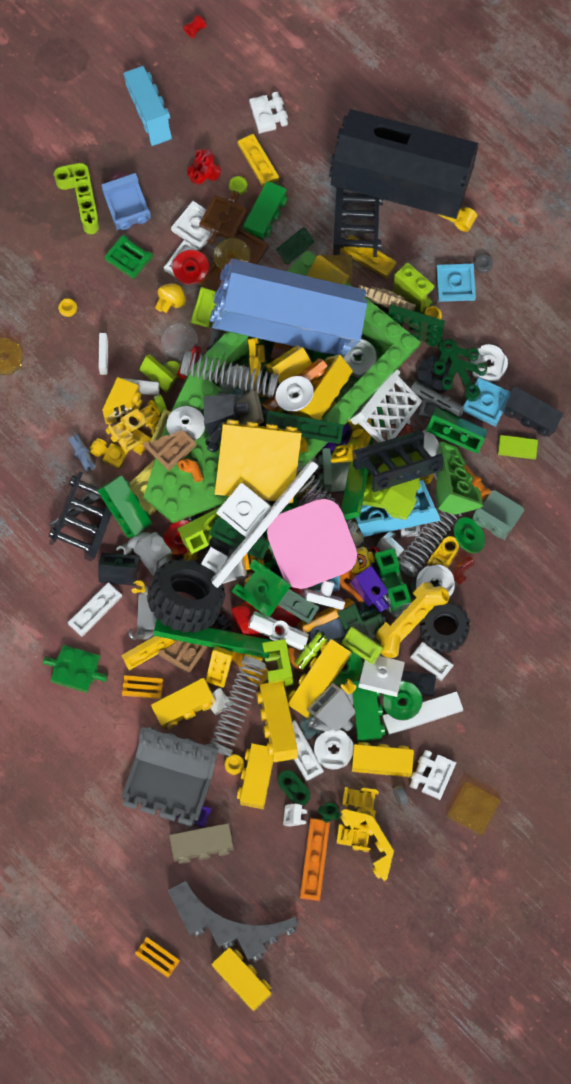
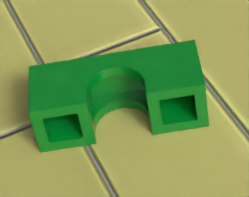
(389, 574)

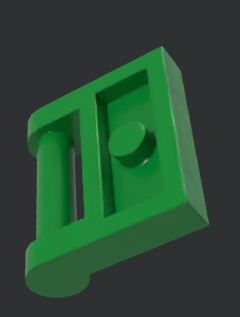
(124, 260)

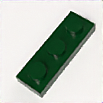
(227, 533)

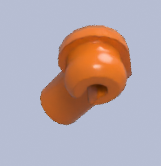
(191, 467)

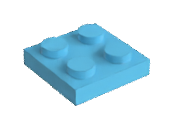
(456, 282)
(489, 404)

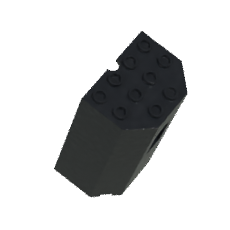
(402, 163)

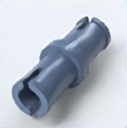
(82, 452)

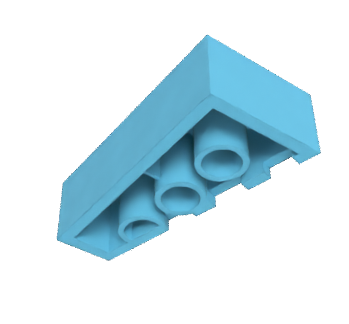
(148, 105)
(377, 520)

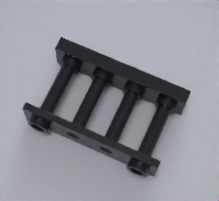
(341, 227)
(393, 448)
(97, 531)

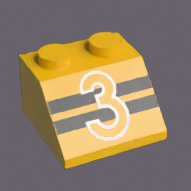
(122, 400)

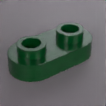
(295, 788)

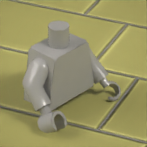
(150, 548)

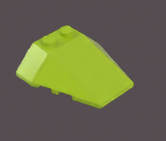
(398, 499)

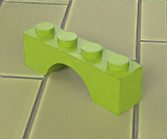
(196, 533)

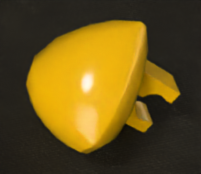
(170, 295)

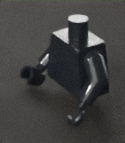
(219, 410)

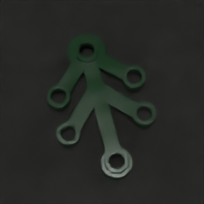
(459, 366)

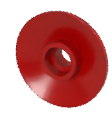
(187, 260)
(173, 539)

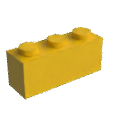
(184, 704)
(382, 759)
(255, 777)
(242, 978)

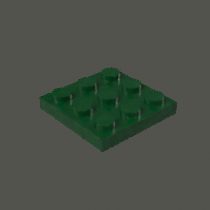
(419, 325)

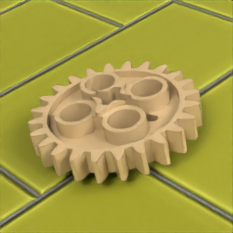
(385, 298)

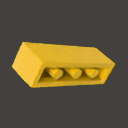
(326, 387)
(320, 677)
(278, 721)

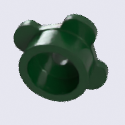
(329, 807)

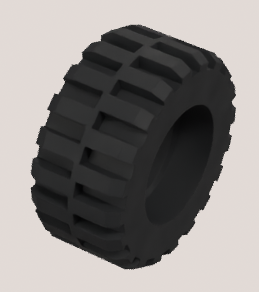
(179, 611)

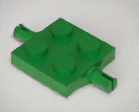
(75, 669)

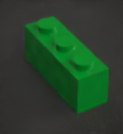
(266, 210)
(456, 430)
(125, 506)
(367, 715)

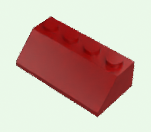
(244, 612)

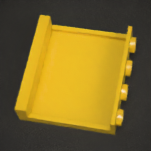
(257, 457)

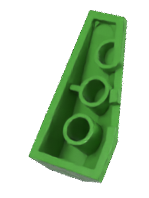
(454, 485)

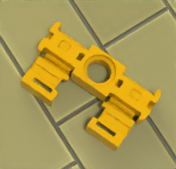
(257, 355)
(125, 434)
(365, 802)

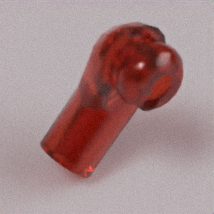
(461, 568)

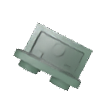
(334, 474)
(498, 514)

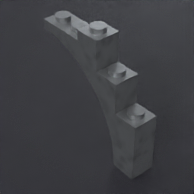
(250, 937)

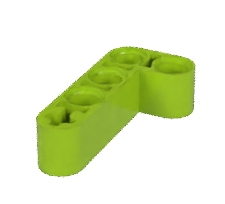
(83, 198)

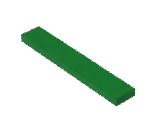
(354, 490)
(214, 637)

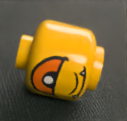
(363, 560)

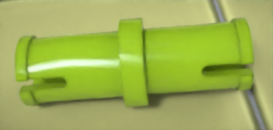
(310, 650)

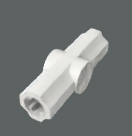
(267, 627)

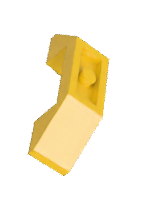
(359, 439)
(383, 864)

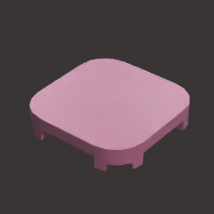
(312, 543)

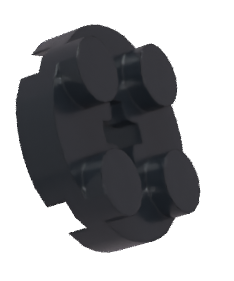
(425, 377)

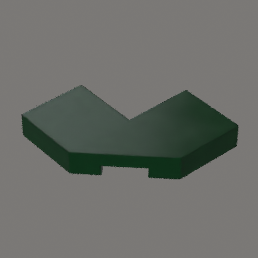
(351, 618)

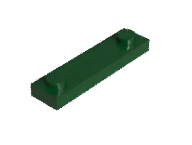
(309, 427)

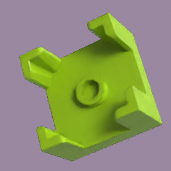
(279, 652)

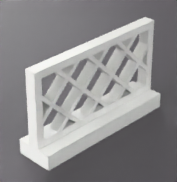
(380, 396)

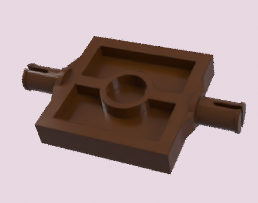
(223, 217)

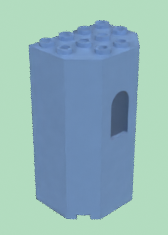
(289, 308)

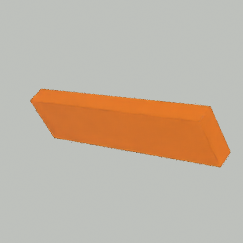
(315, 860)

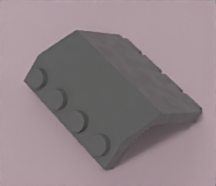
(170, 776)

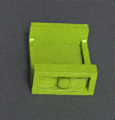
(413, 287)

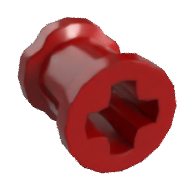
(194, 26)

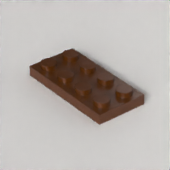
(257, 250)

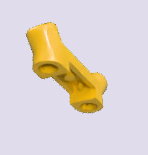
(427, 598)

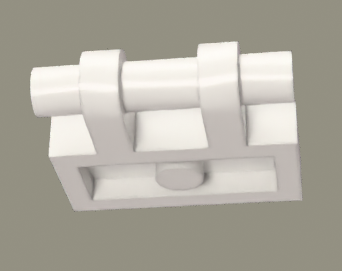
(263, 115)
(438, 777)

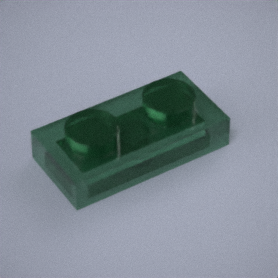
(295, 245)

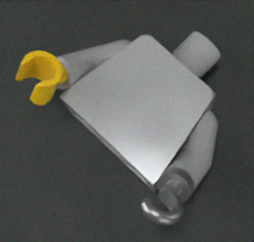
(146, 619)
(333, 708)

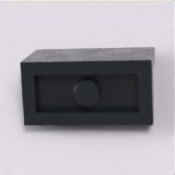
(118, 568)

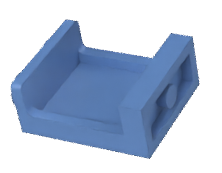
(126, 202)

